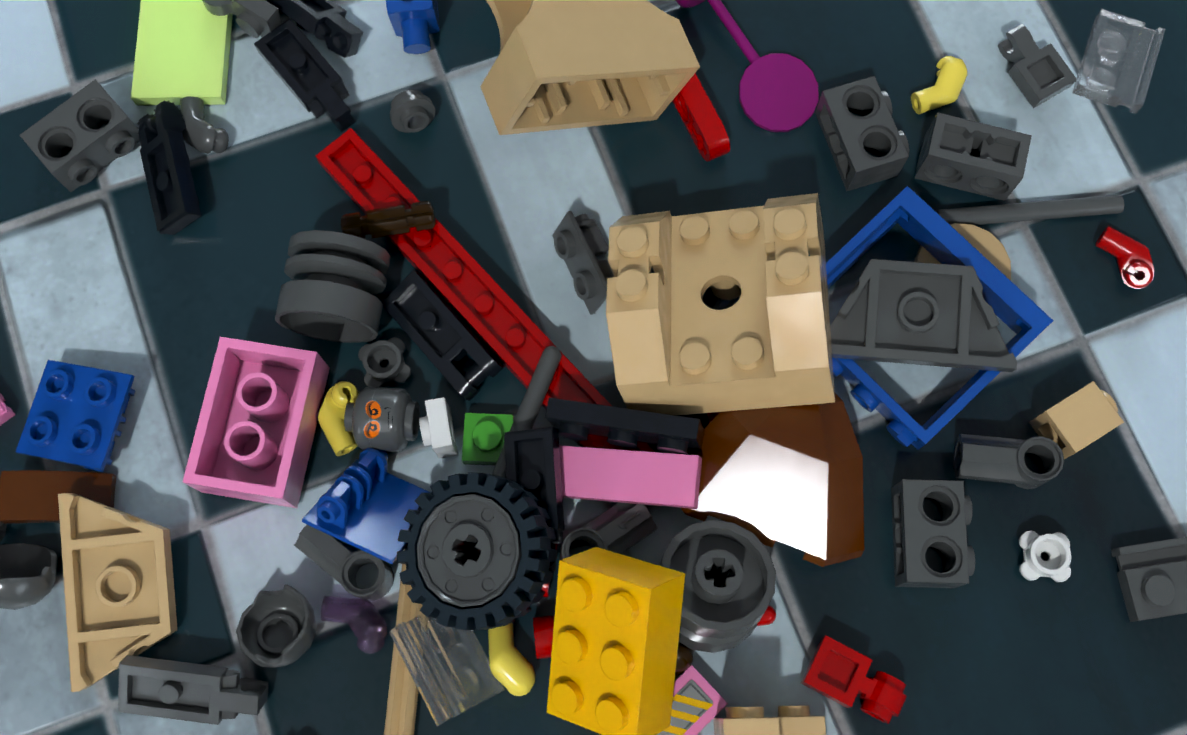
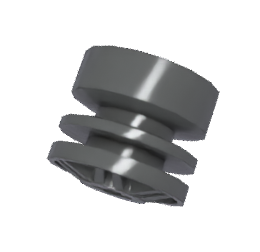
(333, 287)

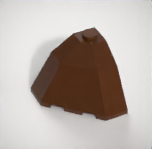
(786, 478)

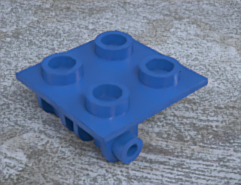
(76, 415)
(367, 507)

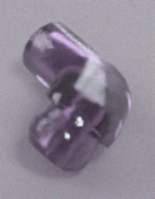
(362, 618)

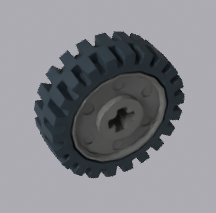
(442, 560)

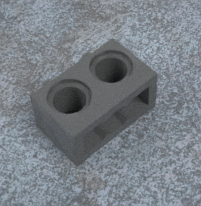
(76, 128)
(851, 135)
(973, 156)
(916, 532)

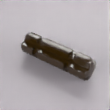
(389, 220)

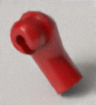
(1132, 257)

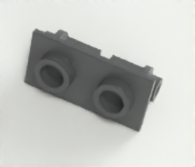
(579, 243)

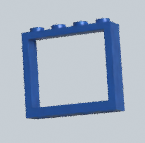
(951, 249)

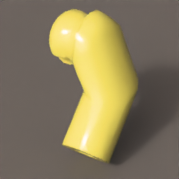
(947, 86)
(332, 417)
(508, 663)

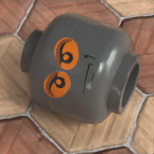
(383, 419)

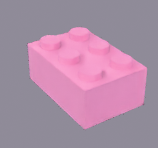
(257, 422)

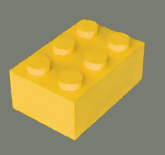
(615, 643)

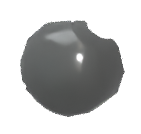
(25, 574)
(277, 628)

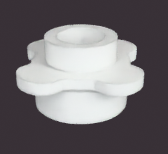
(1059, 553)

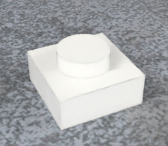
(438, 428)

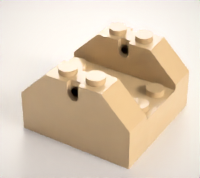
(694, 359)

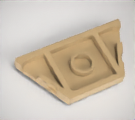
(113, 586)

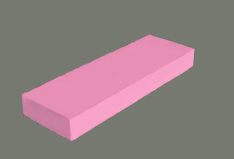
(630, 476)

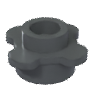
(389, 350)

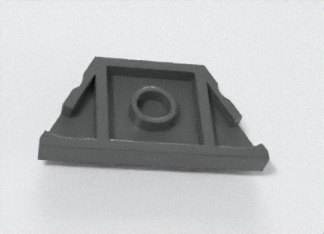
(920, 318)

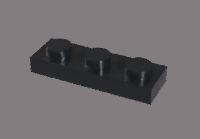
(625, 426)

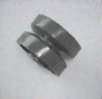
(724, 586)

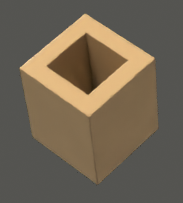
(1078, 419)

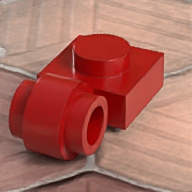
(841, 675)

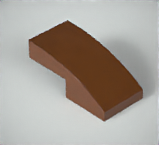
(33, 494)

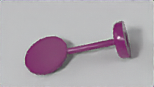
(776, 88)

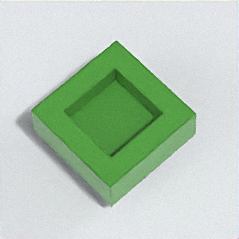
(484, 437)

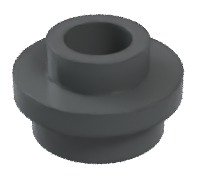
(411, 111)

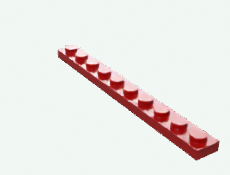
(459, 278)

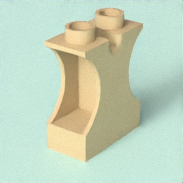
(584, 64)

